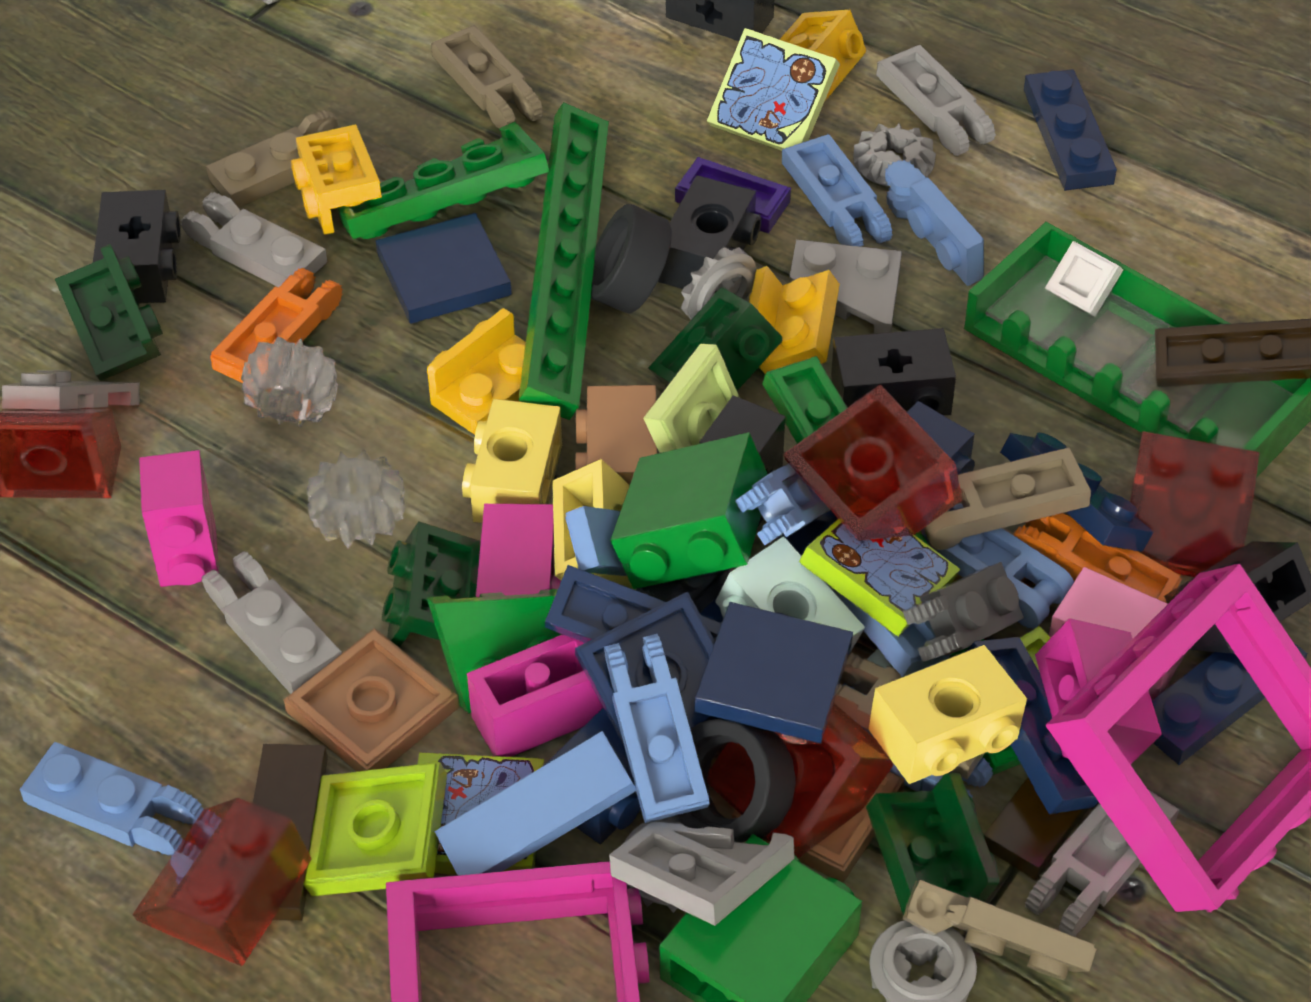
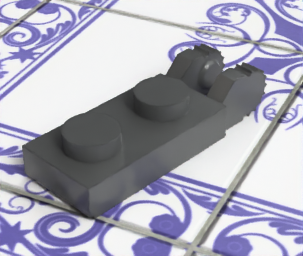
(966, 611)

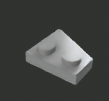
(865, 277)
(57, 392)
(698, 867)

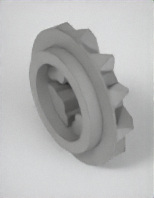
(872, 158)
(728, 269)
(906, 943)

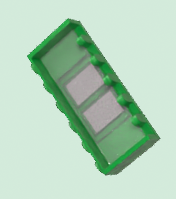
(1113, 354)

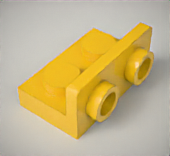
(832, 35)
(333, 173)
(799, 312)
(478, 370)

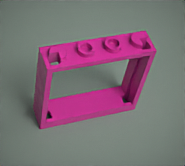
(1284, 678)
(513, 898)

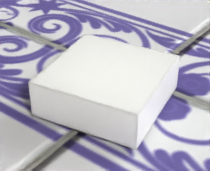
(1084, 278)

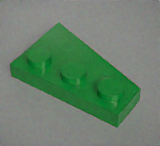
(487, 630)

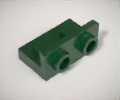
(732, 325)
(424, 566)

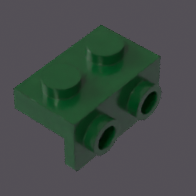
(108, 315)
(933, 840)

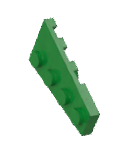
(439, 184)

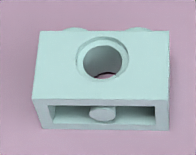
(780, 584)

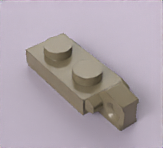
(995, 928)

